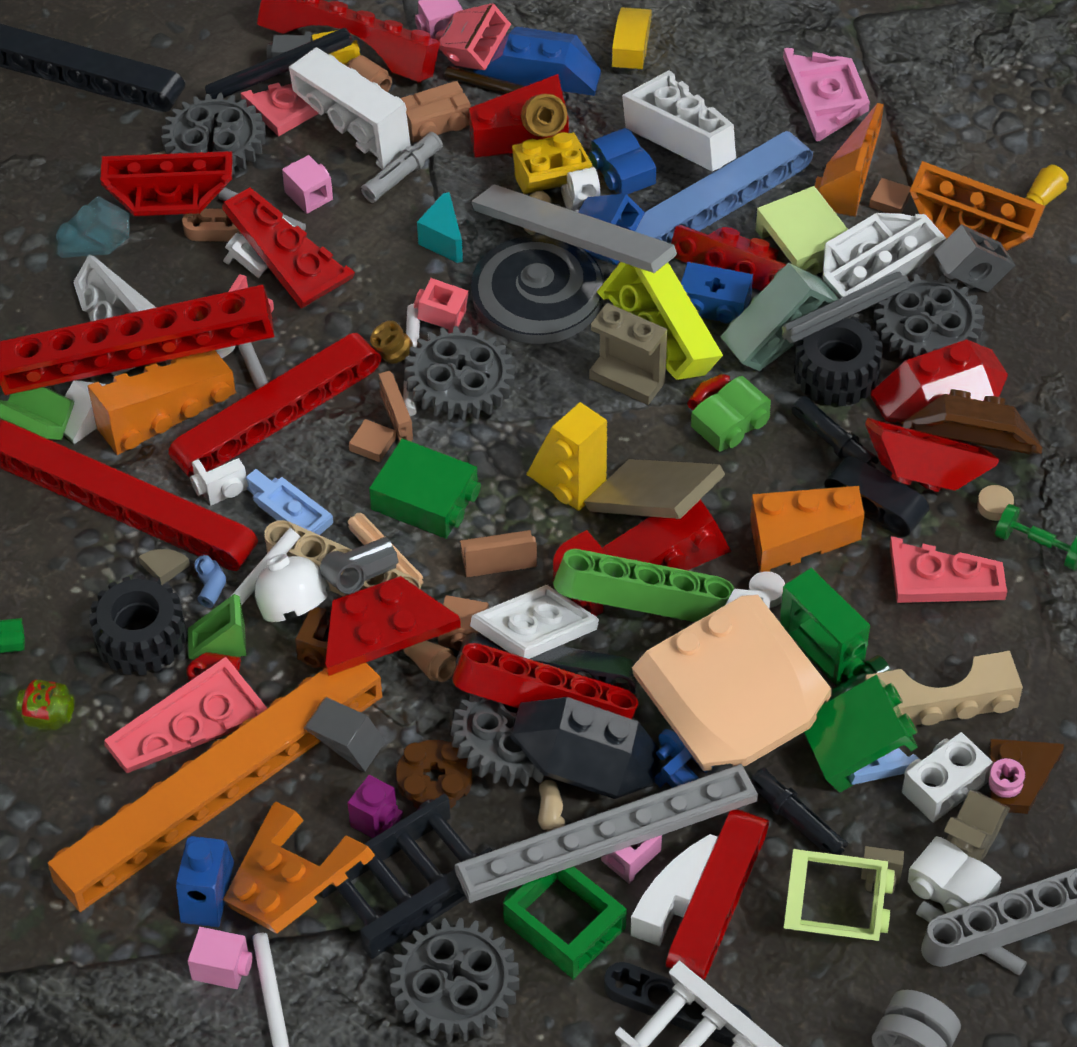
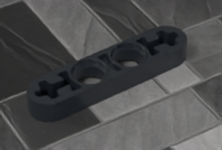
(652, 981)

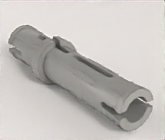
(411, 159)

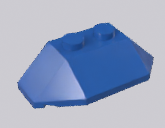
(536, 54)

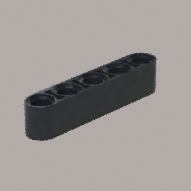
(599, 665)

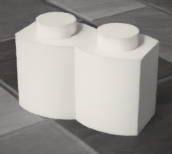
(951, 876)

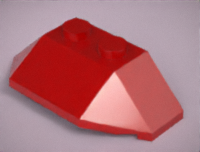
(166, 181)
(930, 375)
(928, 457)

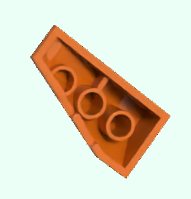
(849, 167)

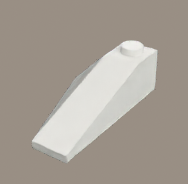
(106, 294)

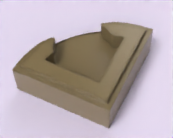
(164, 563)

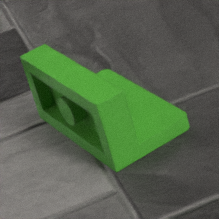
(38, 411)

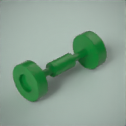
(1009, 522)

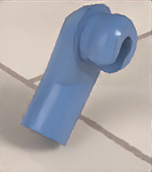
(212, 578)

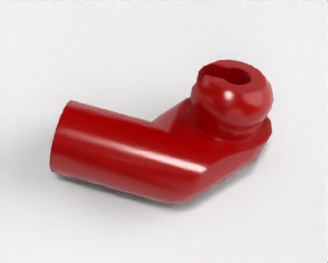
(707, 388)
(206, 661)

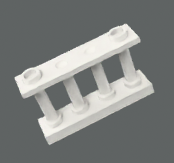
(717, 1014)

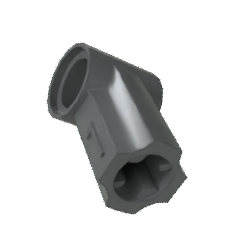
(359, 565)

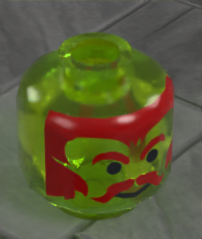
(45, 704)

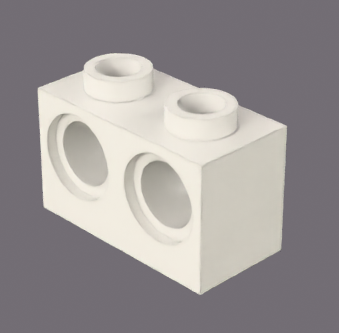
(951, 780)

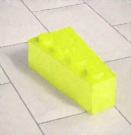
(665, 302)

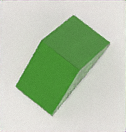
(219, 631)

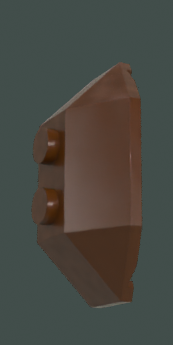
(975, 422)

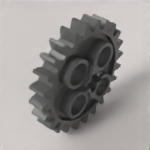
(237, 129)
(928, 317)
(459, 373)
(483, 736)
(454, 979)

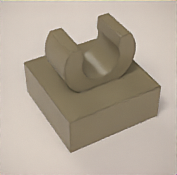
(895, 862)

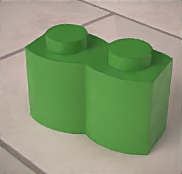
(731, 414)

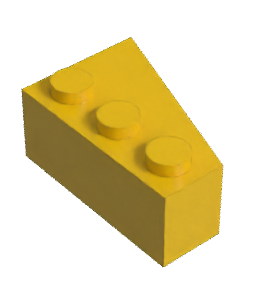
(573, 457)

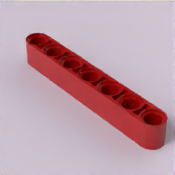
(275, 404)

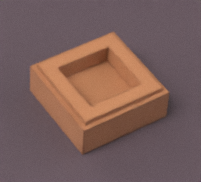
(890, 196)
(372, 440)

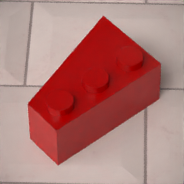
(498, 122)

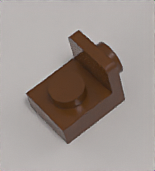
(313, 638)

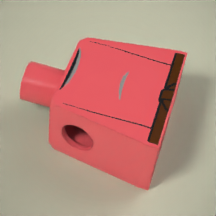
(473, 36)

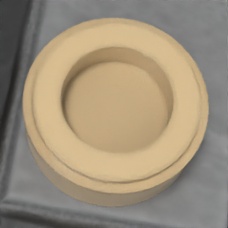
(993, 501)

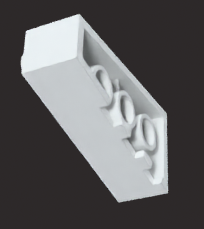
(353, 104)
(679, 121)

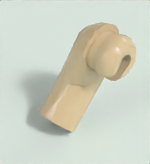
(550, 806)

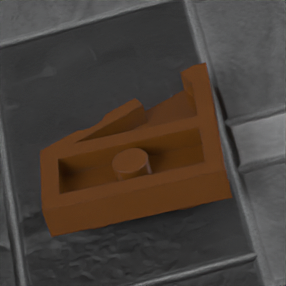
(1037, 760)

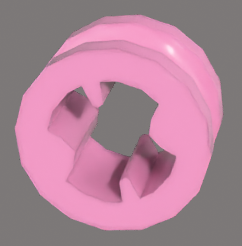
(1009, 768)

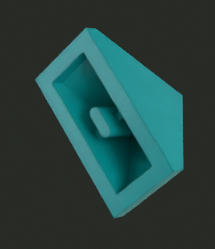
(440, 230)

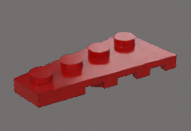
(293, 258)

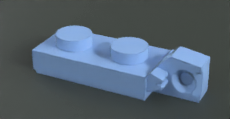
(287, 503)

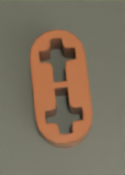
(212, 226)

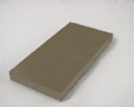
(654, 488)

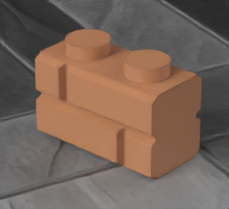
(437, 111)

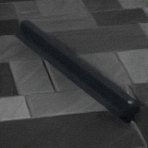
(277, 64)

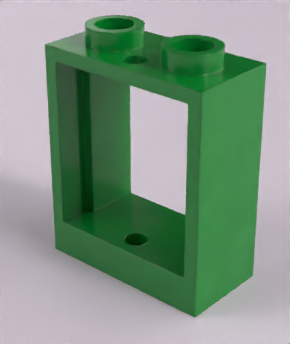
(824, 626)
(589, 943)

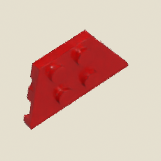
(383, 622)

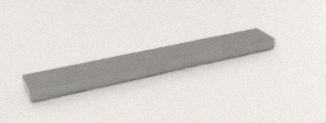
(575, 228)
(605, 833)

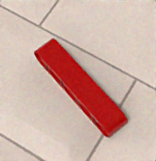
(518, 679)
(718, 892)

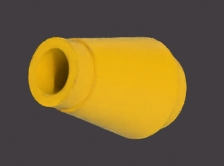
(1048, 185)

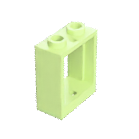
(883, 884)

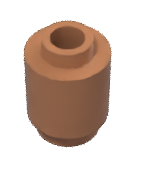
(371, 71)

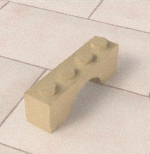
(988, 688)

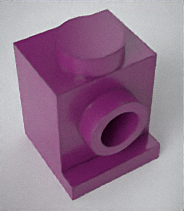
(373, 807)

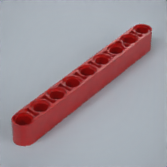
(124, 497)

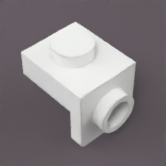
(220, 482)

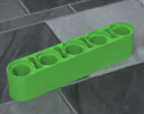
(640, 585)

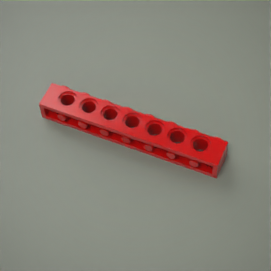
(135, 339)

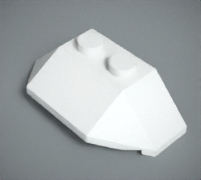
(878, 249)

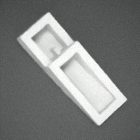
(671, 892)

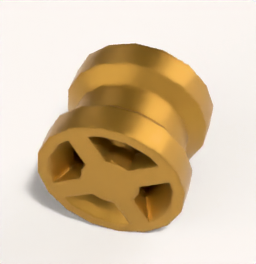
(391, 342)

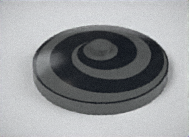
(537, 289)

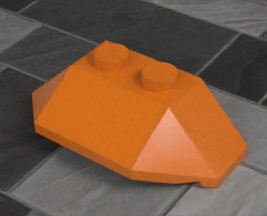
(958, 200)

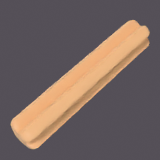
(367, 533)

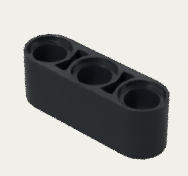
(882, 497)

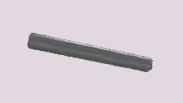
(844, 307)

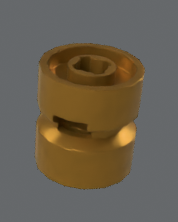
(544, 115)

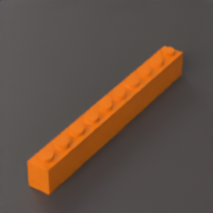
(204, 787)

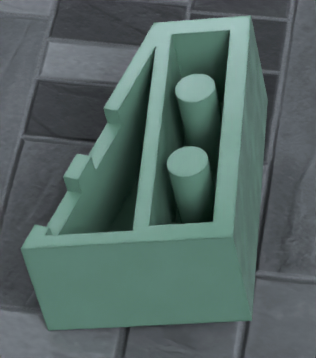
(758, 331)

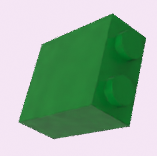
(424, 488)

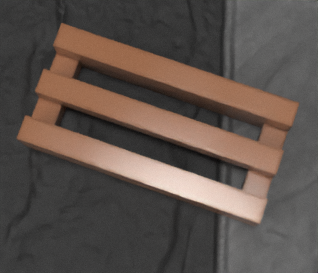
(395, 406)

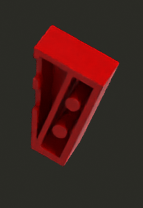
(673, 541)

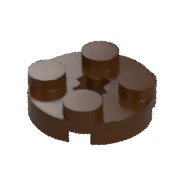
(429, 756)

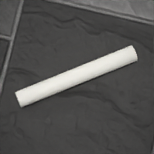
(281, 547)

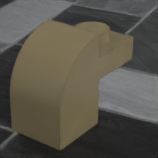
(976, 824)

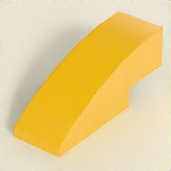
(631, 38)

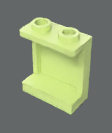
(800, 227)

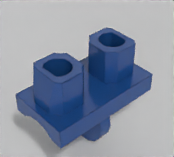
(676, 771)

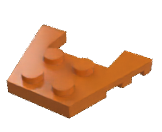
(279, 885)

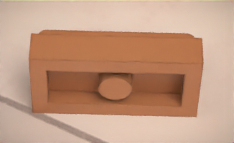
(499, 553)

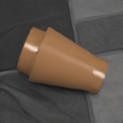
(434, 660)

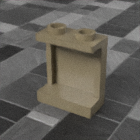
(630, 354)

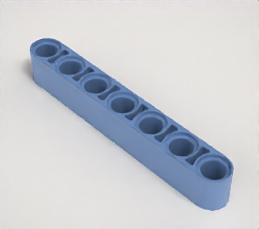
(728, 187)

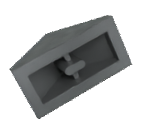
(346, 732)

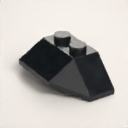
(586, 746)

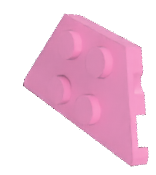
(827, 90)

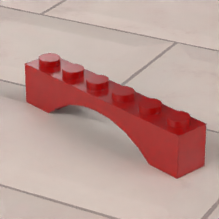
(403, 50)

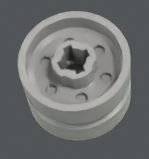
(916, 1021)

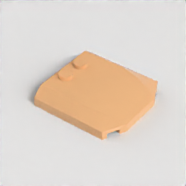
(733, 684)

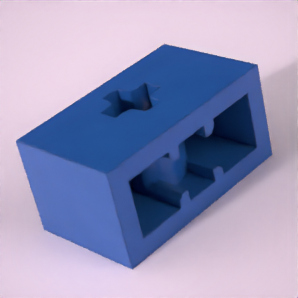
(717, 291)

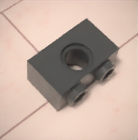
(973, 259)

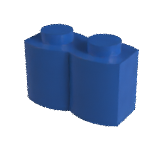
(622, 162)

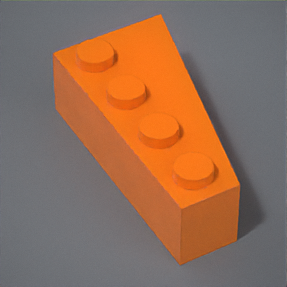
(159, 398)

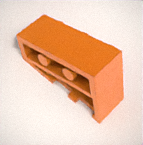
(804, 523)

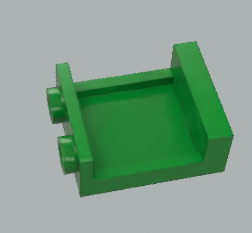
(859, 730)

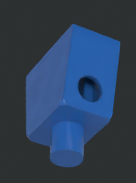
(614, 209)
(206, 869)

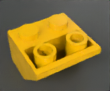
(546, 161)

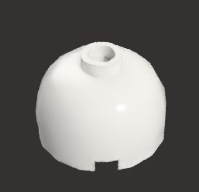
(289, 586)

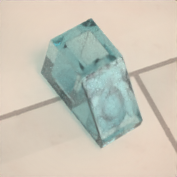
(93, 230)

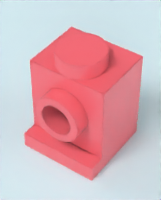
(441, 304)

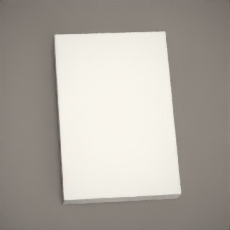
(534, 622)

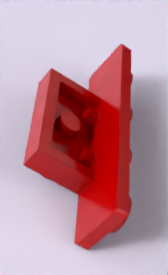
(728, 251)

